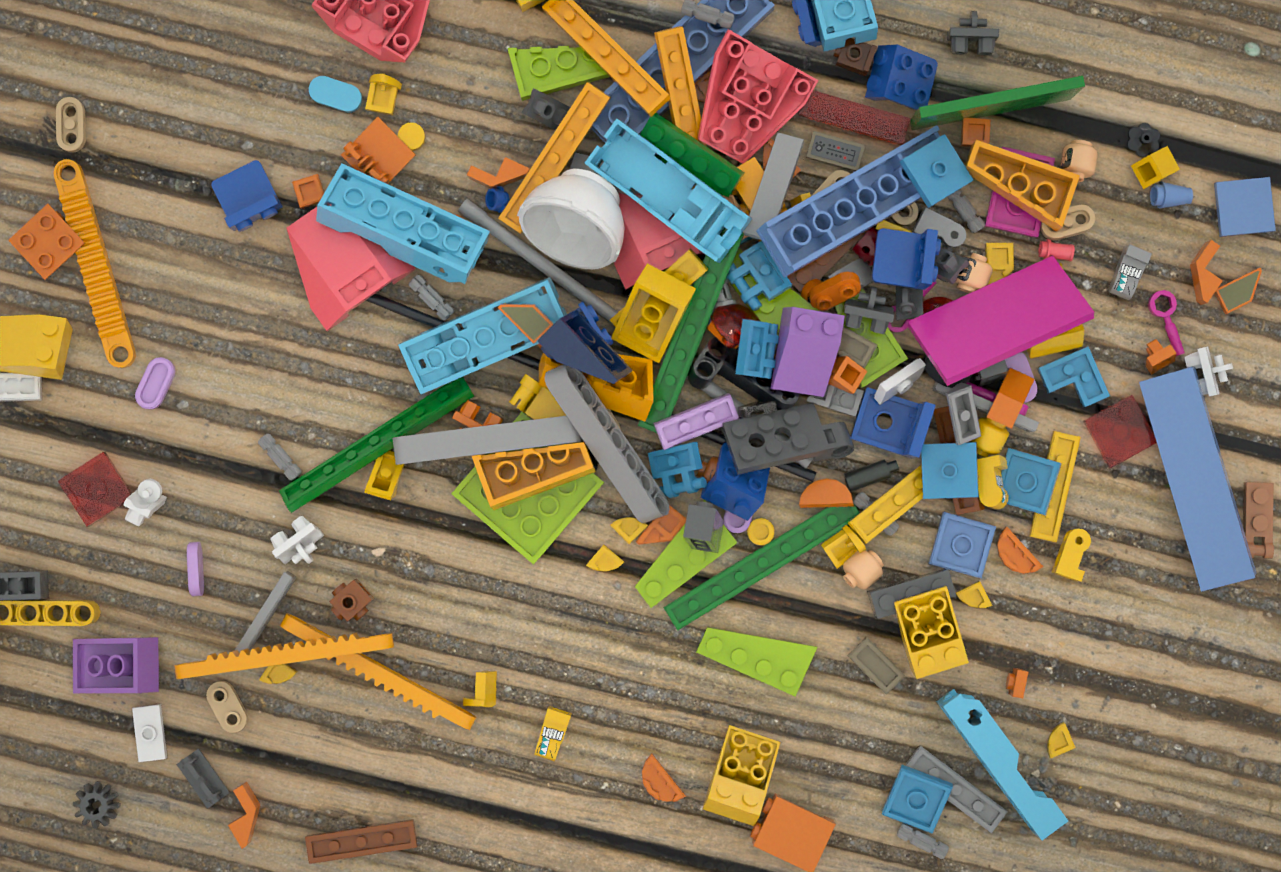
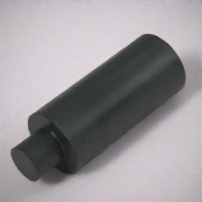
(870, 474)

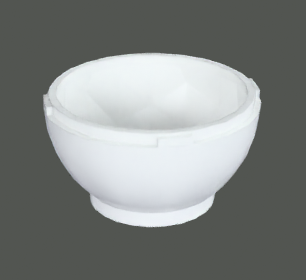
(575, 219)

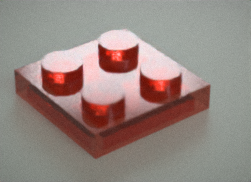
(1120, 431)
(95, 489)

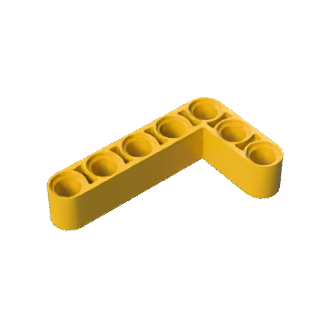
(45, 615)

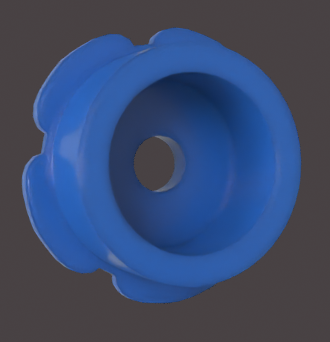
(497, 199)

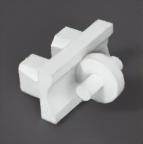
(1203, 360)
(144, 501)
(299, 545)

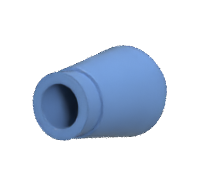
(1170, 195)

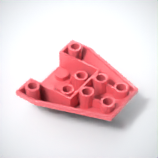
(379, 27)
(749, 97)
(646, 242)
(340, 268)

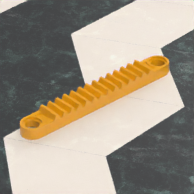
(95, 264)
(282, 655)
(386, 676)

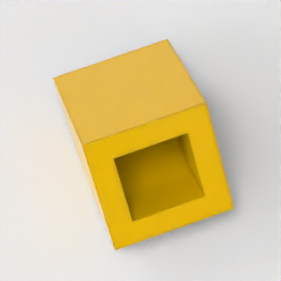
(1155, 167)

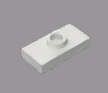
(900, 381)
(20, 387)
(149, 733)

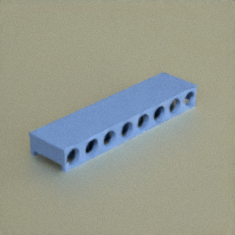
(701, 41)
(843, 209)
(1198, 479)

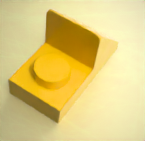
(384, 477)

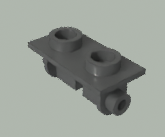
(908, 303)
(203, 778)

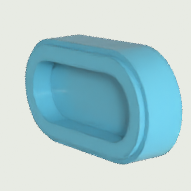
(335, 94)

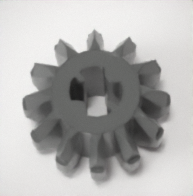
(100, 814)

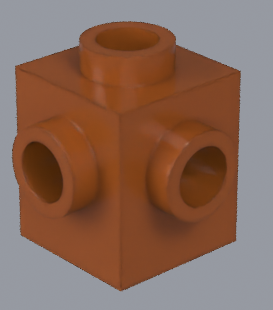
(360, 596)

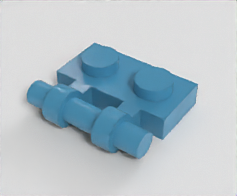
(765, 273)
(757, 349)
(674, 461)

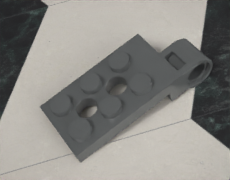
(806, 440)

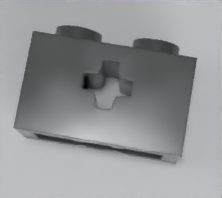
(24, 585)

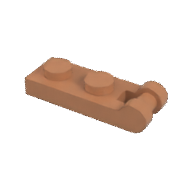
(1259, 517)

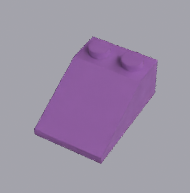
(806, 350)
(116, 665)

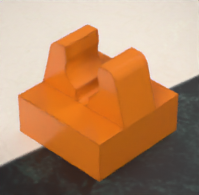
(1159, 356)

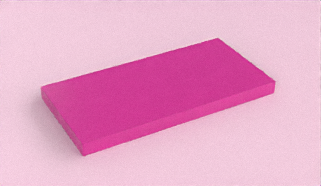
(1000, 320)

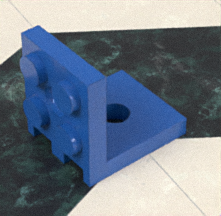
(907, 428)

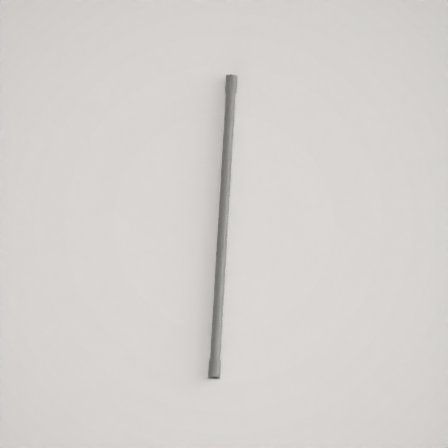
(480, 218)

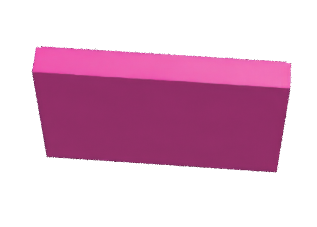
(1009, 217)

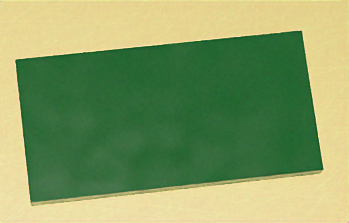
(997, 103)

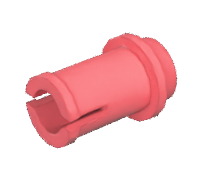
(1058, 250)

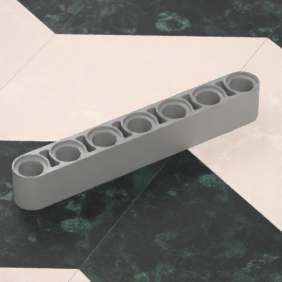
(484, 439)
(607, 443)

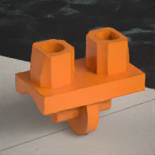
(469, 412)

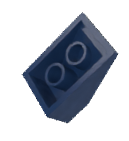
(579, 346)

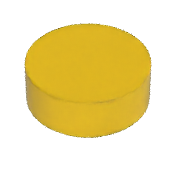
(412, 135)
(760, 531)

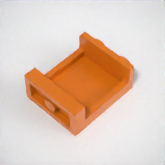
(792, 833)

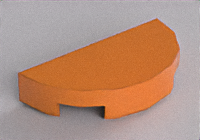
(826, 494)
(1015, 554)
(659, 782)

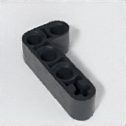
(725, 367)

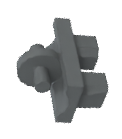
(960, 36)
(545, 109)
(949, 265)
(857, 309)

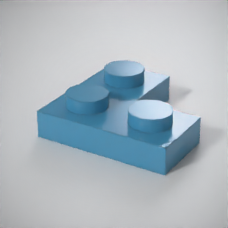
(1076, 369)

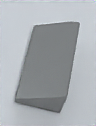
(963, 413)

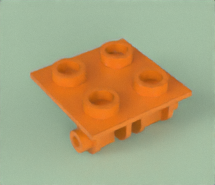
(378, 152)
(46, 241)

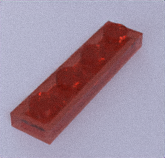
(856, 117)

